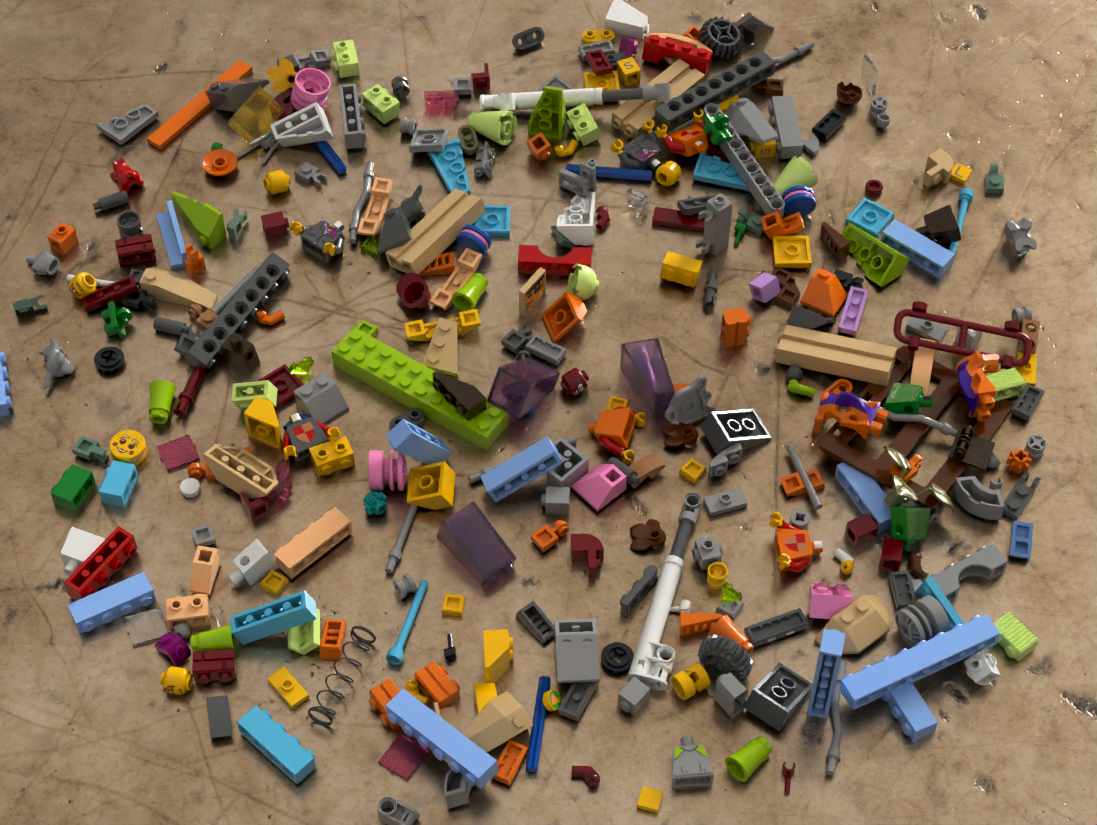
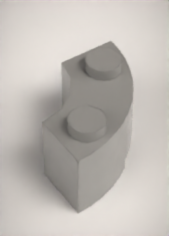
(978, 499)
(456, 789)

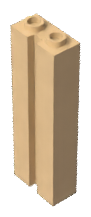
(633, 113)
(436, 232)
(835, 354)

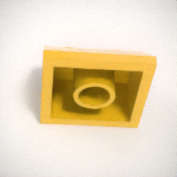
(263, 422)
(431, 486)
(497, 653)

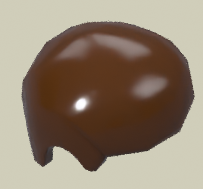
(849, 93)

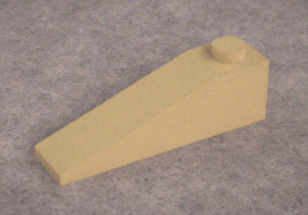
(498, 722)

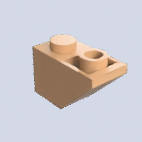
(204, 570)

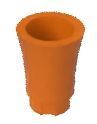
(726, 628)

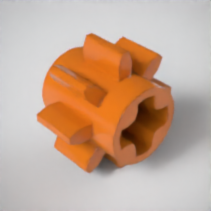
(1019, 461)

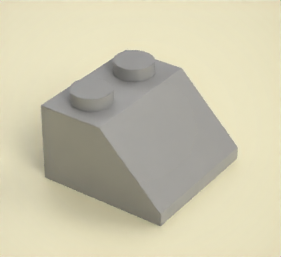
(320, 399)

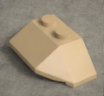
(241, 471)
(862, 623)

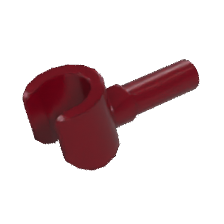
(788, 773)

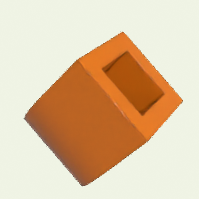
(776, 226)

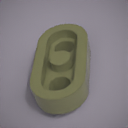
(468, 139)

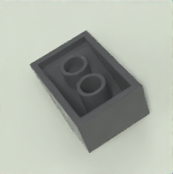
(233, 93)
(734, 427)
(778, 696)

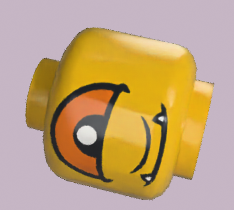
(82, 285)
(176, 680)

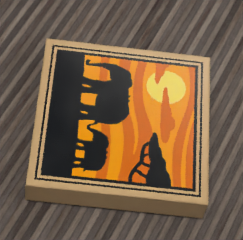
(532, 291)

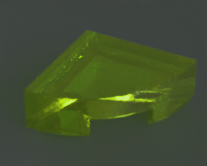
(370, 246)
(303, 366)
(729, 593)

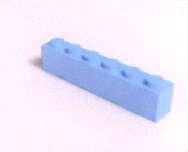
(825, 673)
(442, 739)

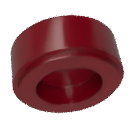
(874, 188)

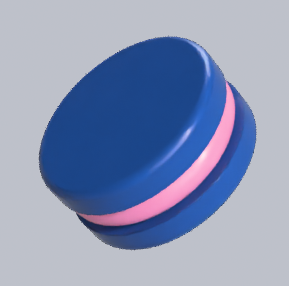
(800, 200)
(474, 239)

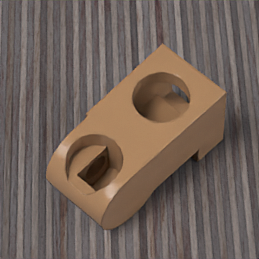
(1031, 333)

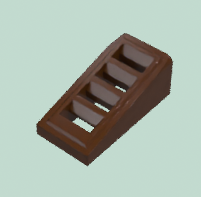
(835, 241)

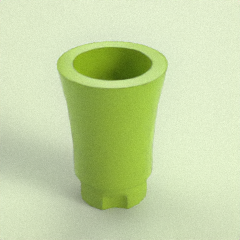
(470, 292)
(160, 400)
(214, 640)
(748, 758)

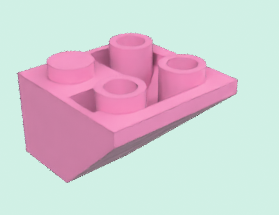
(600, 485)
(828, 600)

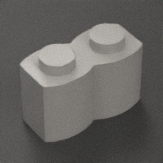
(730, 694)

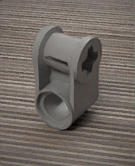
(400, 813)

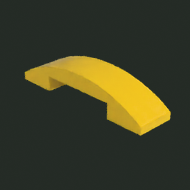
(423, 332)

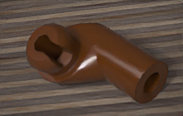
(914, 565)

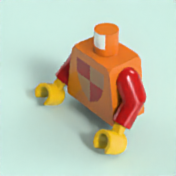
(687, 140)
(615, 430)
(793, 545)

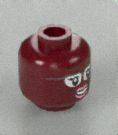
(574, 381)

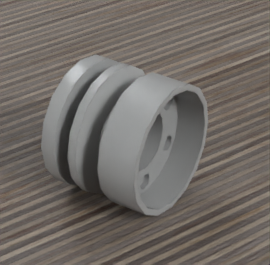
(922, 620)

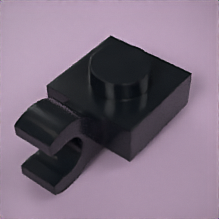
(847, 280)
(140, 298)

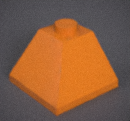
(824, 293)
(563, 315)

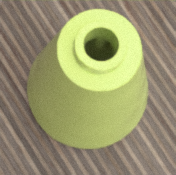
(494, 125)
(796, 173)

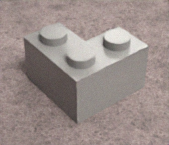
(572, 468)

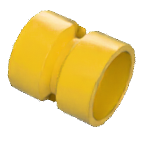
(690, 681)

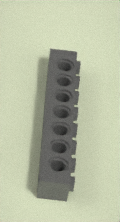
(715, 90)
(272, 265)

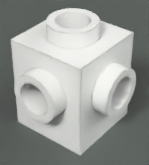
(982, 668)

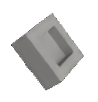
(463, 84)
(203, 535)

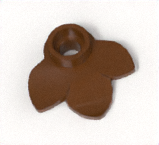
(680, 434)
(647, 535)

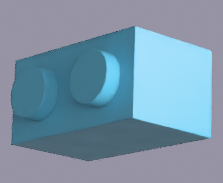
(118, 483)

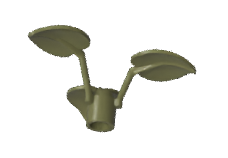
(901, 492)

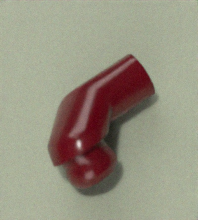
(605, 217)
(587, 773)

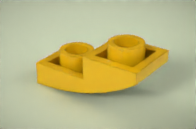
(483, 694)

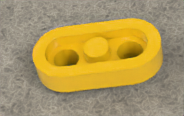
(593, 36)

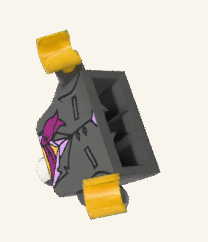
(641, 152)
(321, 238)

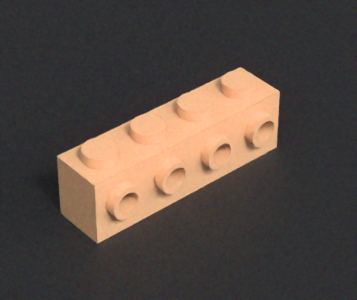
(313, 542)

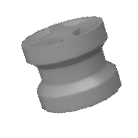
(878, 106)
(408, 125)
(1020, 314)
(1033, 443)
(797, 515)
(404, 585)

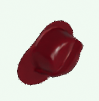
(413, 291)

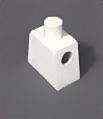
(78, 548)
(252, 564)

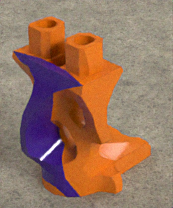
(975, 385)
(859, 414)

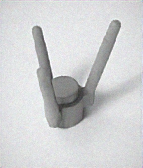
(266, 141)

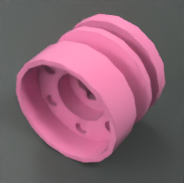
(310, 87)
(386, 470)

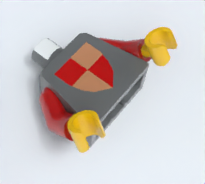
(304, 435)

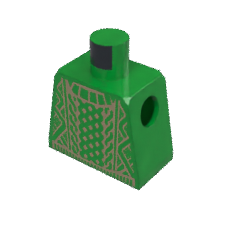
(907, 399)
(909, 524)

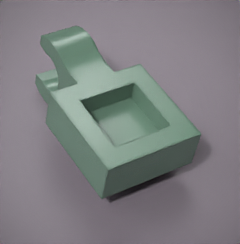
(993, 182)
(753, 222)
(235, 226)
(561, 239)
(23, 305)
(88, 447)

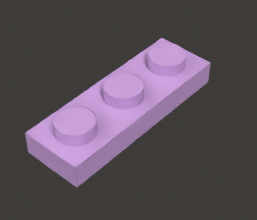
(853, 310)

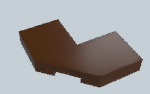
(771, 87)
(790, 292)

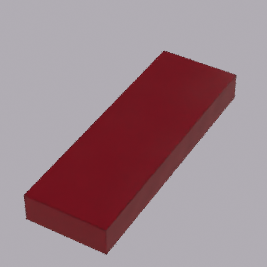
(676, 219)
(110, 293)

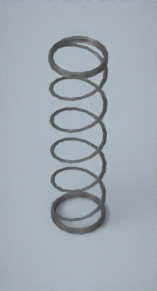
(316, 708)

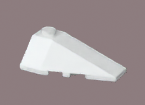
(578, 220)

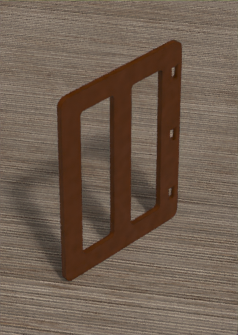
(912, 431)

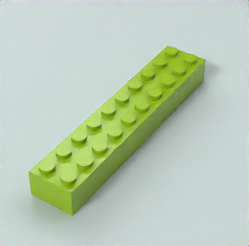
(412, 386)

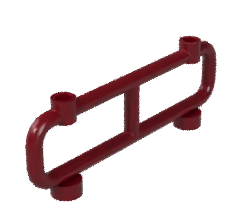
(919, 311)

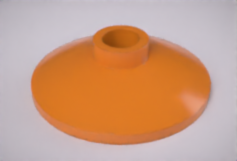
(219, 162)

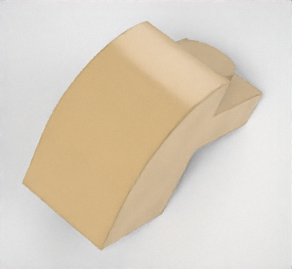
(939, 168)

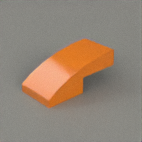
(794, 486)

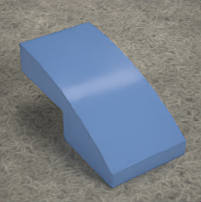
(1021, 539)

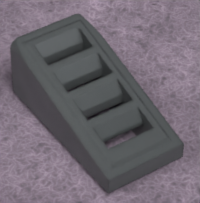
(527, 622)

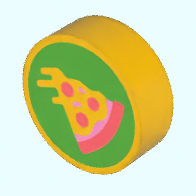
(552, 700)

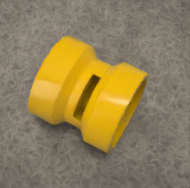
(717, 575)

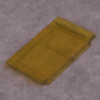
(255, 115)

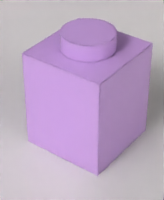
(764, 287)

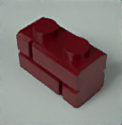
(135, 249)
(214, 665)

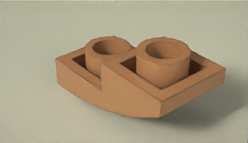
(647, 466)

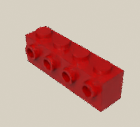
(101, 564)

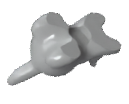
(1020, 235)
(56, 362)

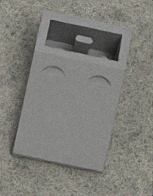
(576, 650)

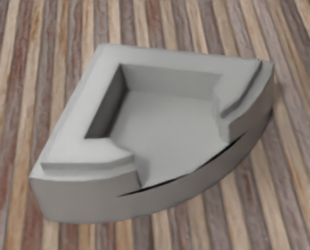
(811, 145)
(730, 608)

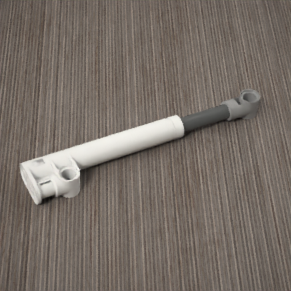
(574, 97)
(647, 660)

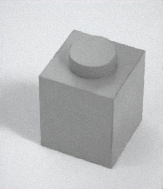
(556, 500)
(633, 696)

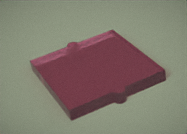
(178, 453)
(403, 757)

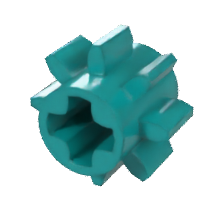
(375, 503)

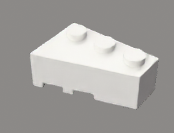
(303, 127)

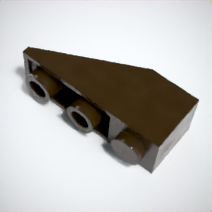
(463, 396)

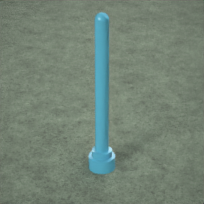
(966, 196)
(395, 654)

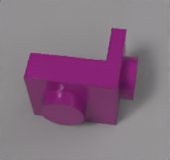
(629, 46)
(173, 646)

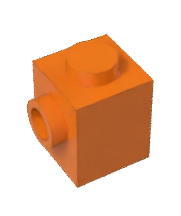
(539, 147)
(62, 238)

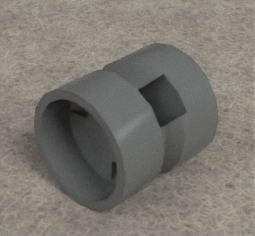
(129, 224)

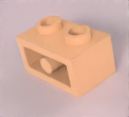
(188, 609)

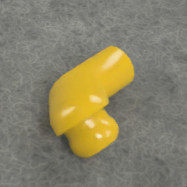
(569, 150)
(413, 690)

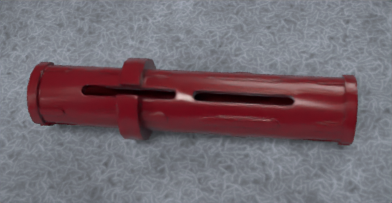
(186, 397)

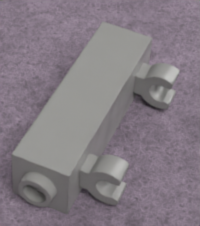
(717, 224)

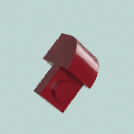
(587, 548)

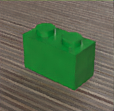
(72, 487)

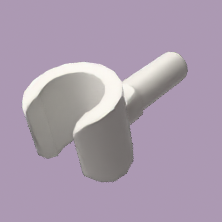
(683, 608)

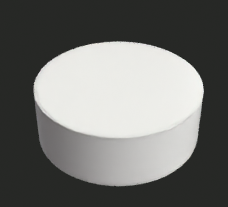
(190, 487)

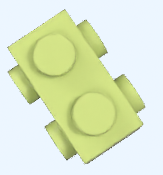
(346, 58)
(381, 103)
(583, 124)
(245, 392)

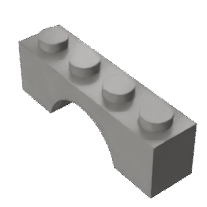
(985, 562)

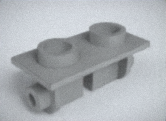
(484, 160)
(589, 171)

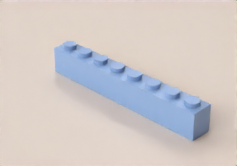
(919, 661)

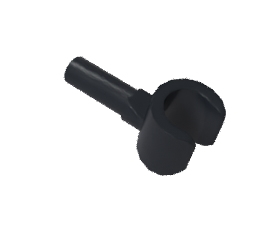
(449, 652)

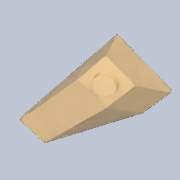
(175, 288)

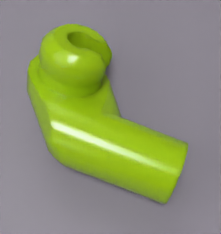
(795, 387)

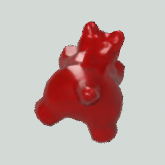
(125, 176)

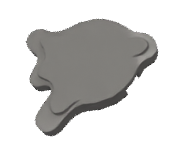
(690, 403)

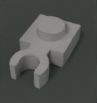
(309, 173)

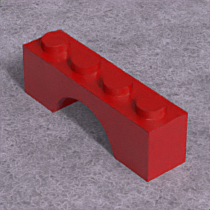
(656, 48)
(531, 259)

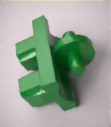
(718, 126)
(118, 318)

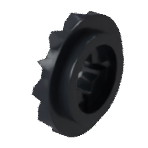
(107, 353)
(621, 650)

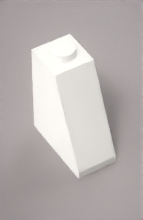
(626, 20)

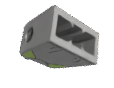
(691, 765)

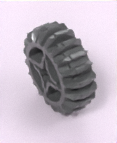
(721, 37)
(725, 656)

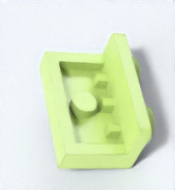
(305, 636)

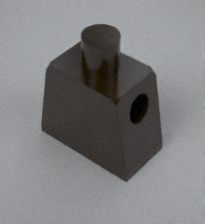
(941, 226)
(239, 355)

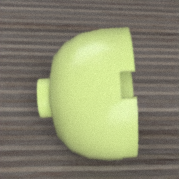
(582, 282)

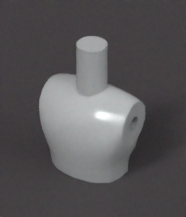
(44, 263)

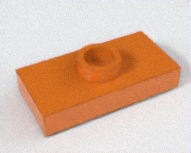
(510, 761)

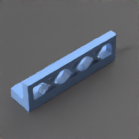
(172, 237)

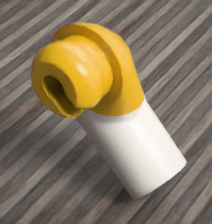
(847, 561)

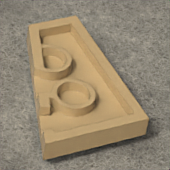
(443, 348)

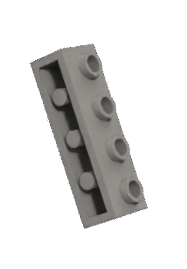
(351, 116)
(786, 126)

